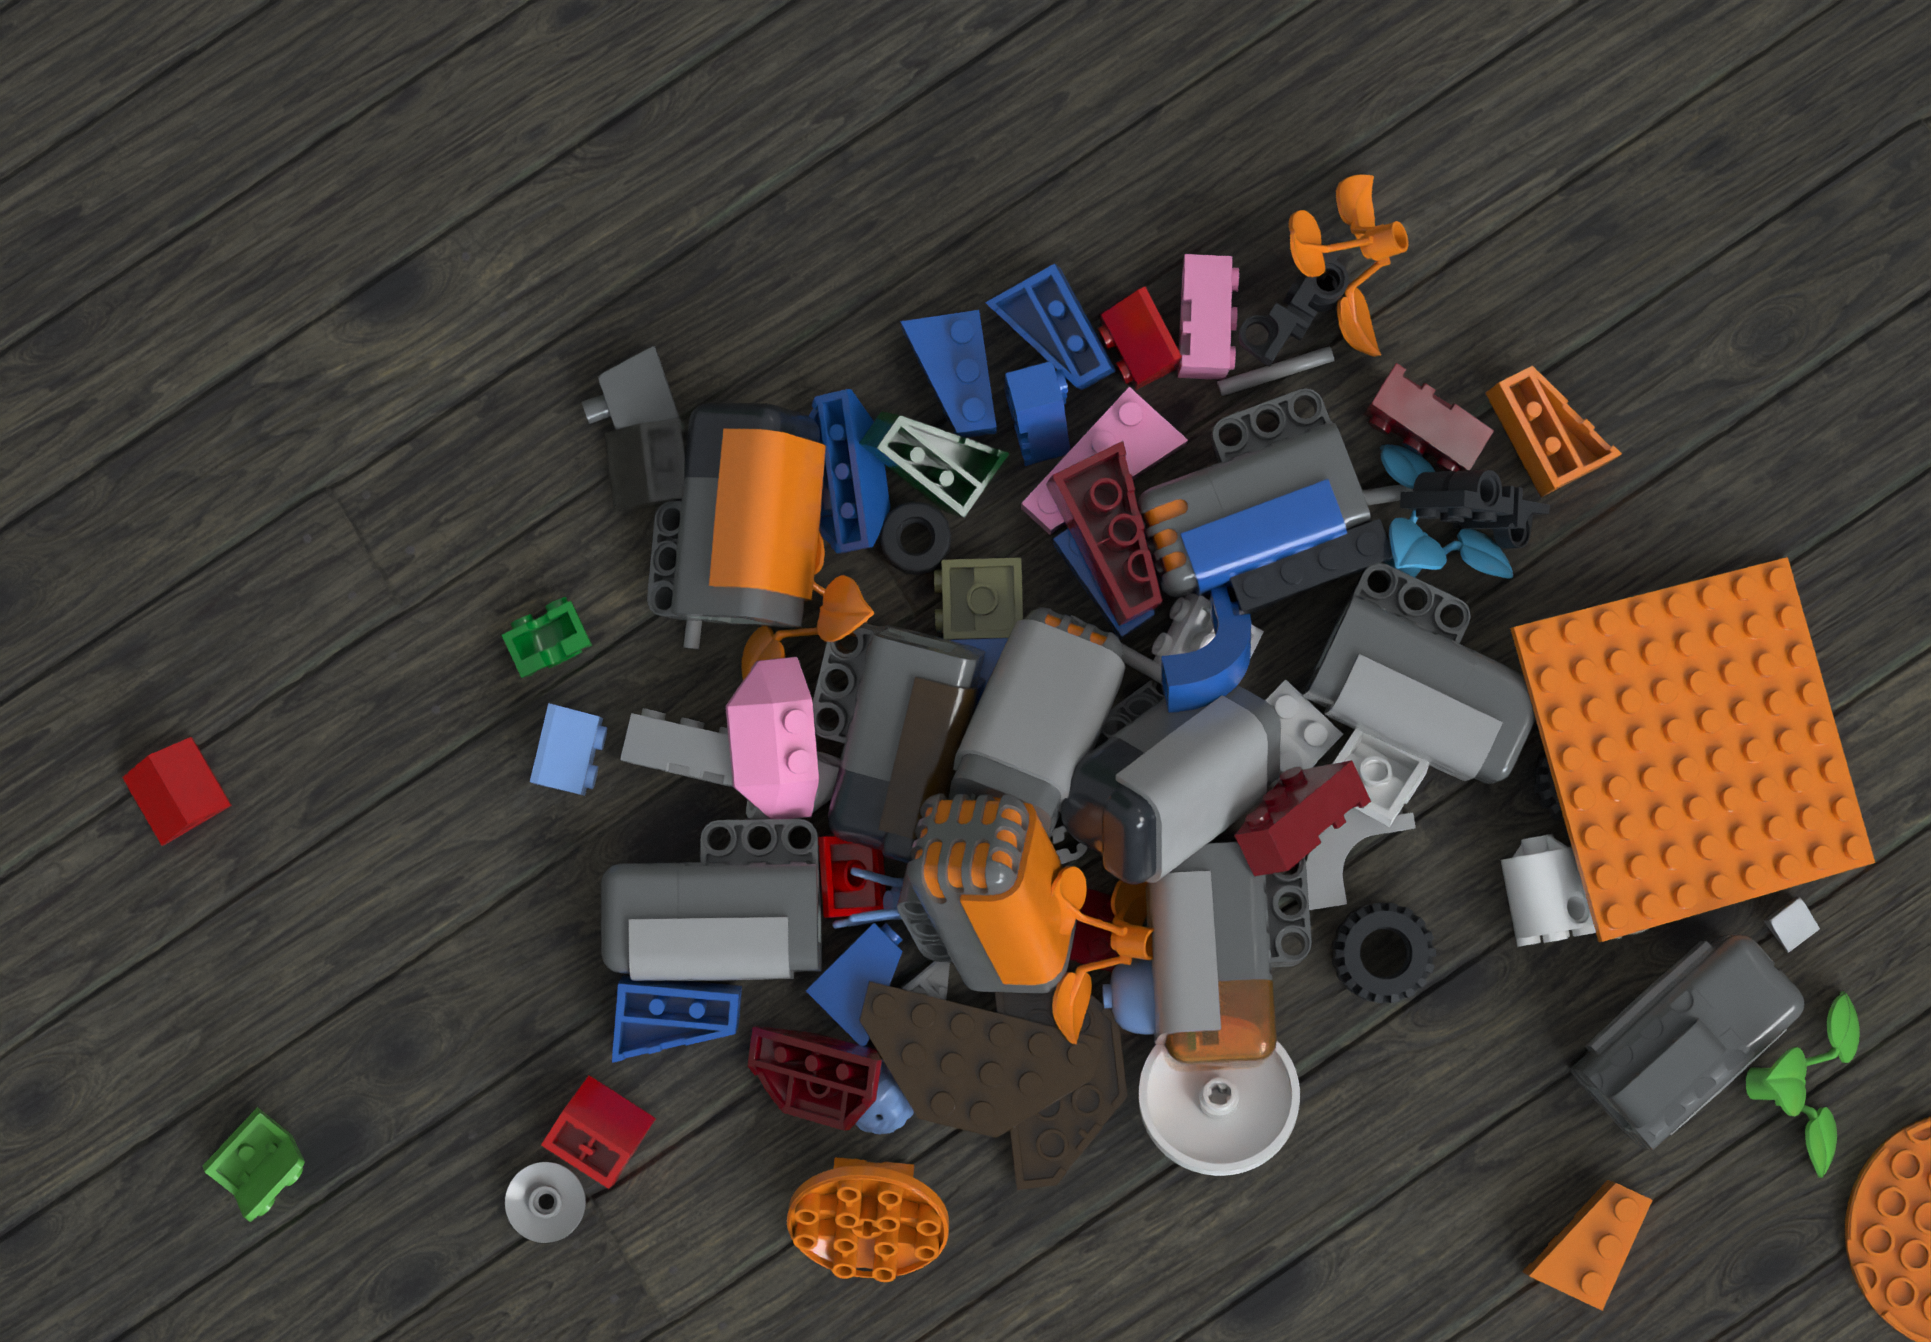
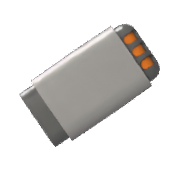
(1040, 712)

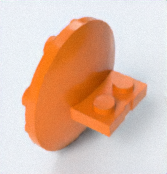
(868, 1219)

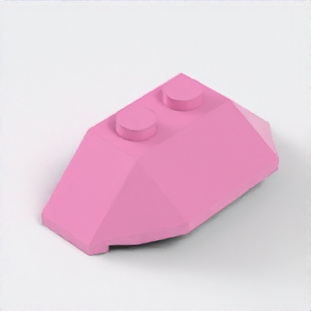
(774, 740)

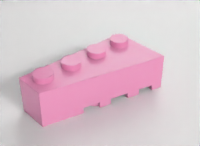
(1146, 440)

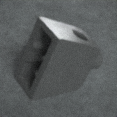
(633, 393)

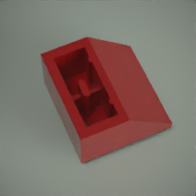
(598, 1132)

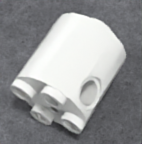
(1545, 892)

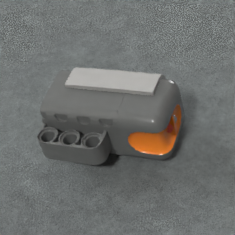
(719, 918)

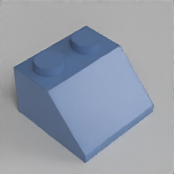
(568, 750)

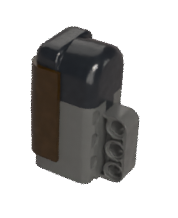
(899, 729)

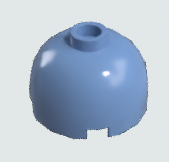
(1132, 996)

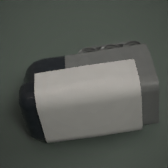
(1170, 779)

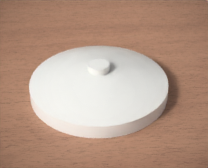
(1219, 1117)

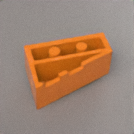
(1547, 432)
(1593, 1245)

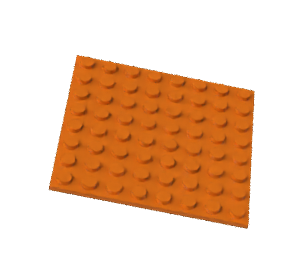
(1692, 747)

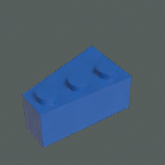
(956, 367)

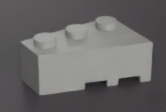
(678, 748)

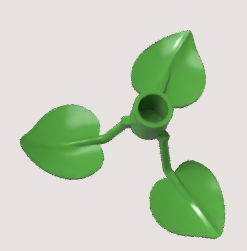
(1787, 1081)

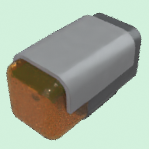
(1216, 955)

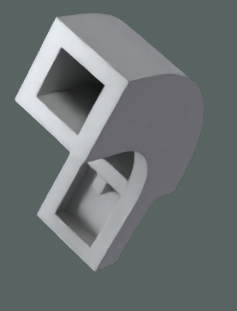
(1327, 860)

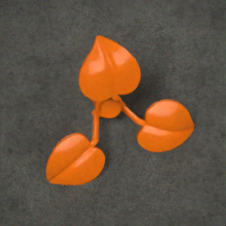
(1375, 242)
(839, 616)
(1127, 938)

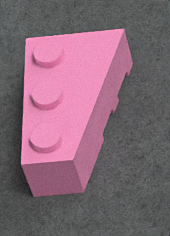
(1207, 317)

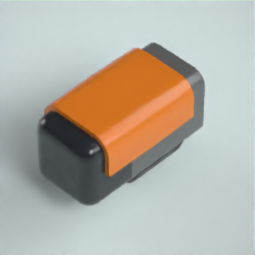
(746, 520)

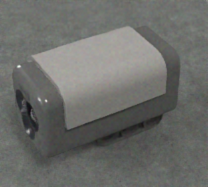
(1416, 686)

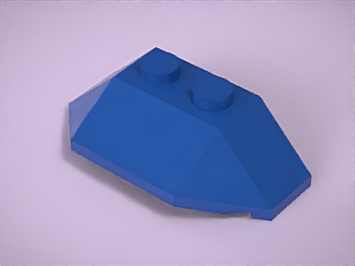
(853, 478)

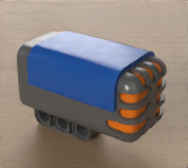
(1257, 503)

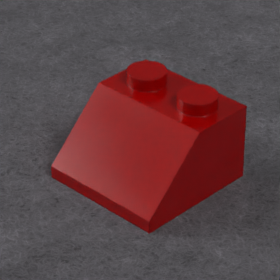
(1139, 340)

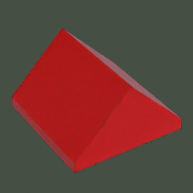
(176, 790)
(841, 891)

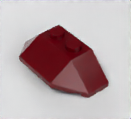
(815, 1075)

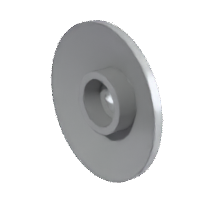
(524, 1205)

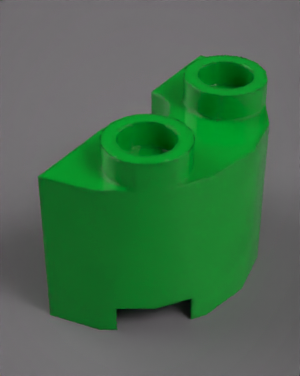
(548, 639)

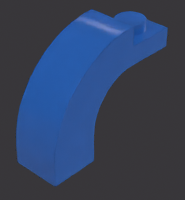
(1216, 669)

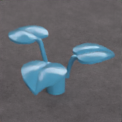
(1414, 548)

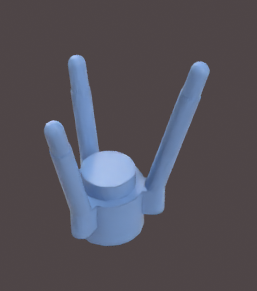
(890, 901)

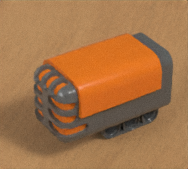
(985, 894)

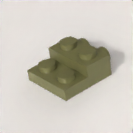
(979, 597)

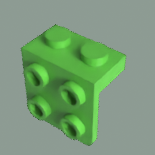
(256, 1163)

